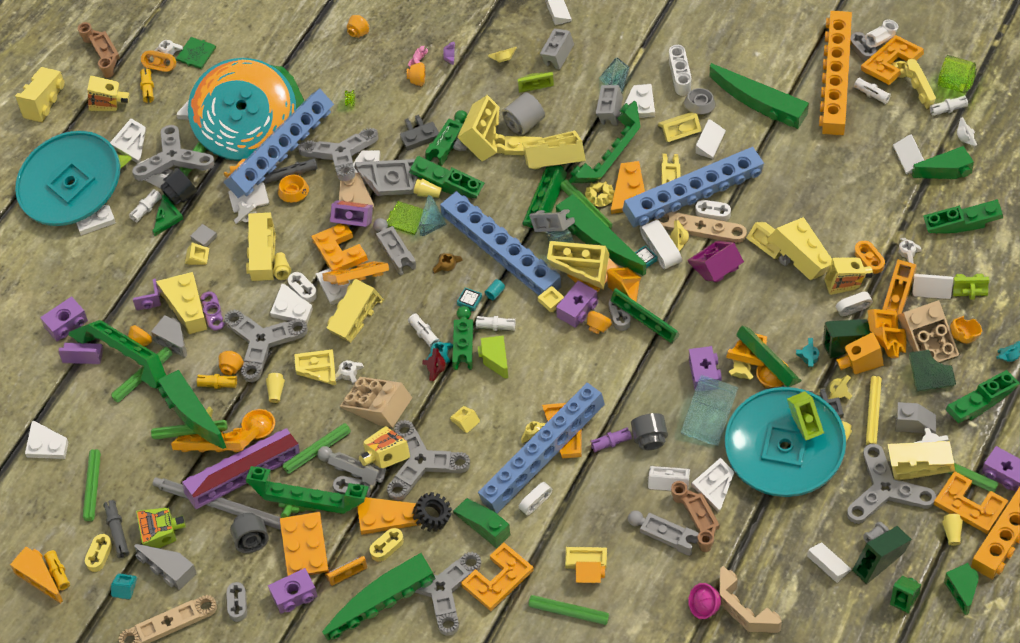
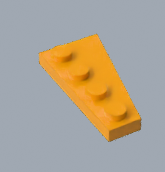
(234, 440)

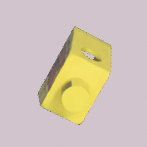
(105, 94)
(846, 275)
(384, 449)

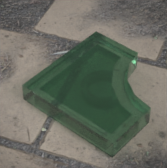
(929, 373)

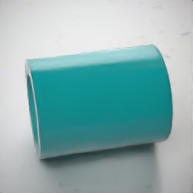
(494, 289)

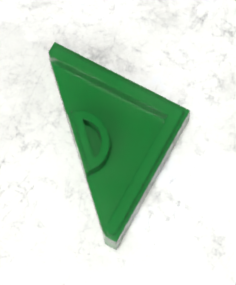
(166, 216)

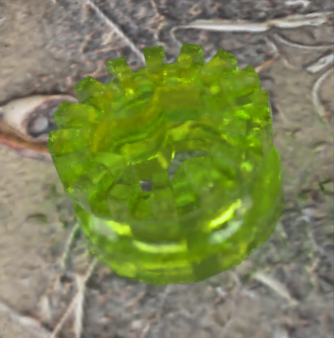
(350, 98)

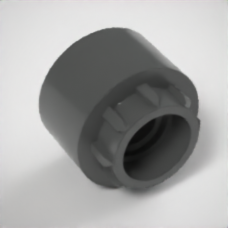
(649, 431)
(249, 533)

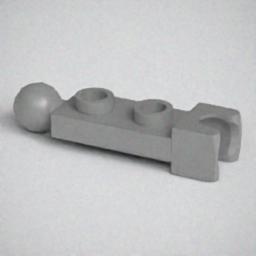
(393, 246)
(343, 462)
(664, 531)

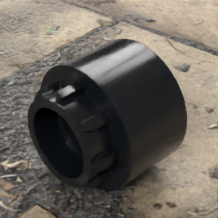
(178, 187)

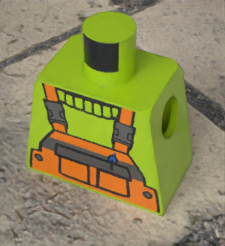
(158, 526)

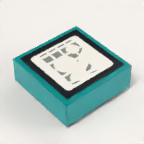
(647, 256)
(469, 299)

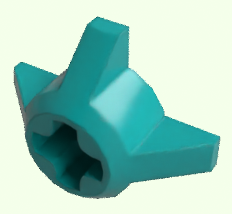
(443, 349)
(809, 353)
(1009, 353)

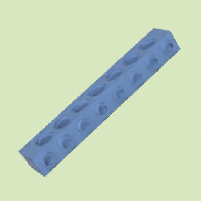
(699, 179)
(237, 181)
(510, 255)
(541, 448)

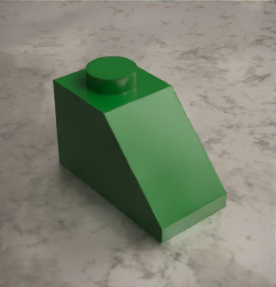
(962, 585)
(905, 593)

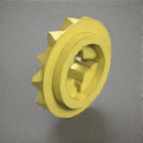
(604, 198)

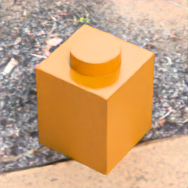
(589, 572)

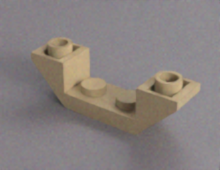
(764, 622)

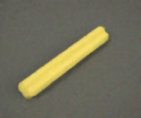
(873, 410)

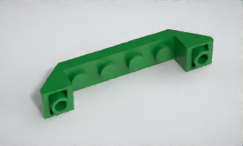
(630, 118)
(152, 365)
(259, 480)

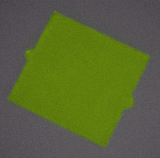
(405, 218)

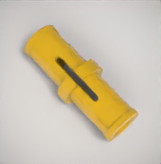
(147, 85)
(216, 381)
(56, 570)

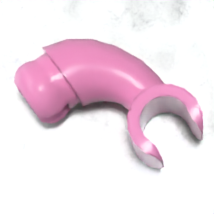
(418, 55)

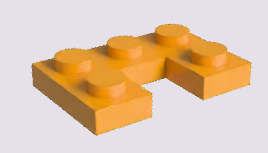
(880, 62)
(336, 259)
(342, 276)
(953, 501)
(513, 572)

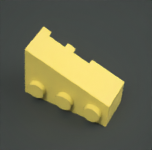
(40, 94)
(480, 128)
(261, 246)

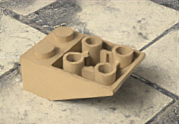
(928, 329)
(377, 400)

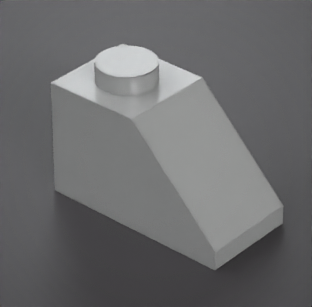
(170, 334)
(914, 418)

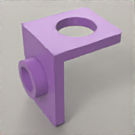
(148, 301)

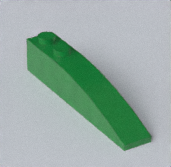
(761, 97)
(595, 232)
(189, 408)

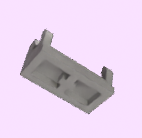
(557, 48)
(609, 104)
(551, 221)

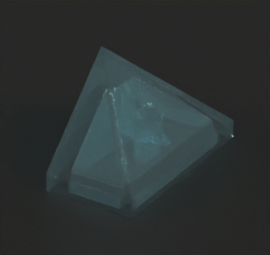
(615, 74)
(431, 218)

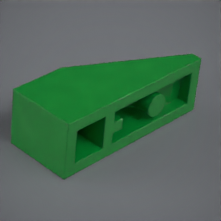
(948, 165)
(484, 522)

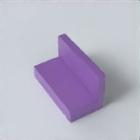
(81, 353)

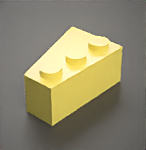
(554, 150)
(802, 247)
(580, 260)
(184, 300)
(353, 310)
(920, 459)

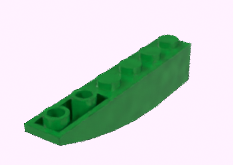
(381, 594)

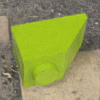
(494, 354)
(805, 415)

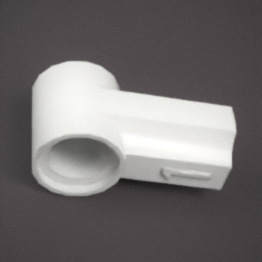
(881, 34)

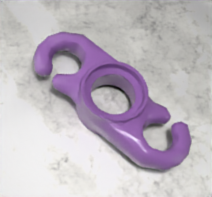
(210, 318)

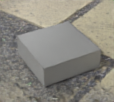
(203, 236)

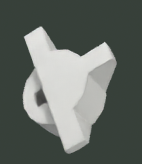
(171, 47)
(965, 133)
(244, 211)
(908, 249)
(350, 373)
(931, 437)

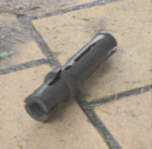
(295, 169)
(114, 522)

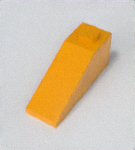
(900, 286)
(33, 570)

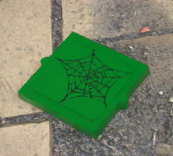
(196, 53)

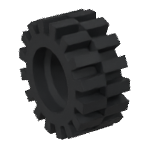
(427, 520)

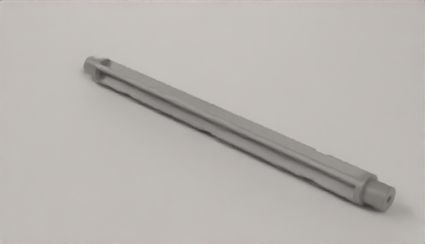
(219, 503)

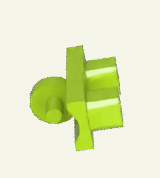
(970, 286)

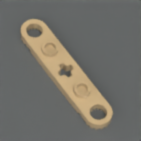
(711, 228)
(179, 616)

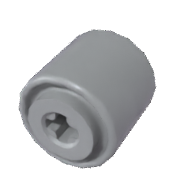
(523, 113)

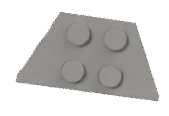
(388, 176)

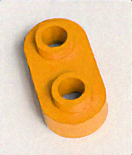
(159, 60)
(871, 257)

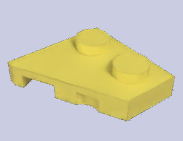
(317, 366)

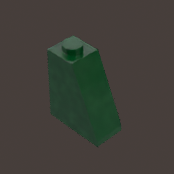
(841, 333)
(881, 553)

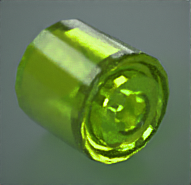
(957, 74)

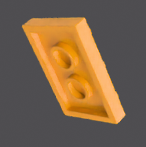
(304, 543)

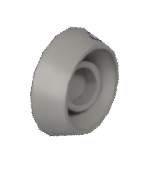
(699, 101)

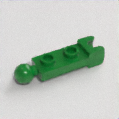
(446, 138)
(463, 338)

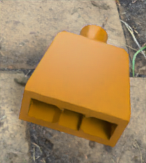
(862, 355)

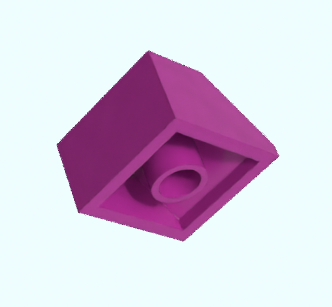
(716, 260)

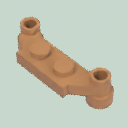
(102, 45)
(699, 512)

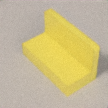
(680, 126)
(758, 236)

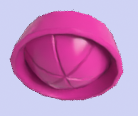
(704, 601)

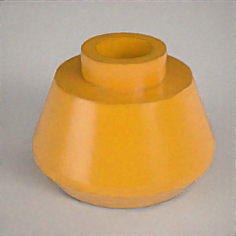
(357, 26)
(416, 74)
(597, 322)
(139, 335)
(230, 362)

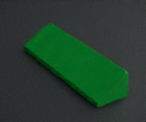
(546, 192)
(644, 316)
(768, 357)

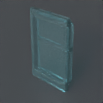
(709, 410)

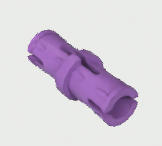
(610, 439)

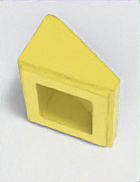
(196, 255)
(465, 419)

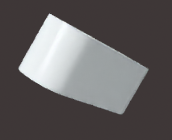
(680, 70)
(660, 244)

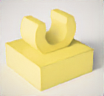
(550, 299)

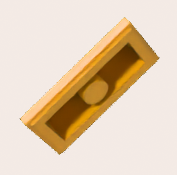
(346, 570)

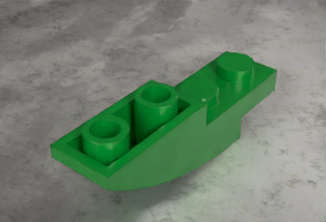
(448, 180)
(962, 220)
(983, 398)

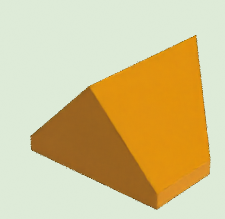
(624, 280)

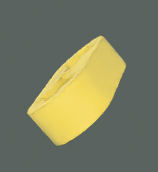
(386, 544)
(95, 552)

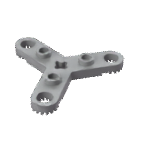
(172, 146)
(340, 152)
(258, 351)
(433, 462)
(898, 491)
(443, 600)

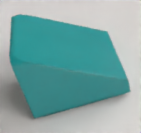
(123, 586)

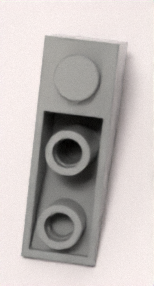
(171, 565)

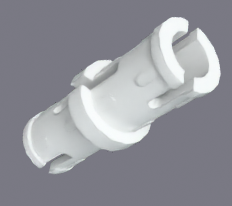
(881, 96)
(948, 105)
(145, 205)
(495, 323)
(423, 330)

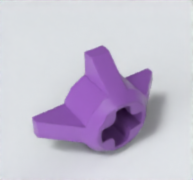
(449, 53)

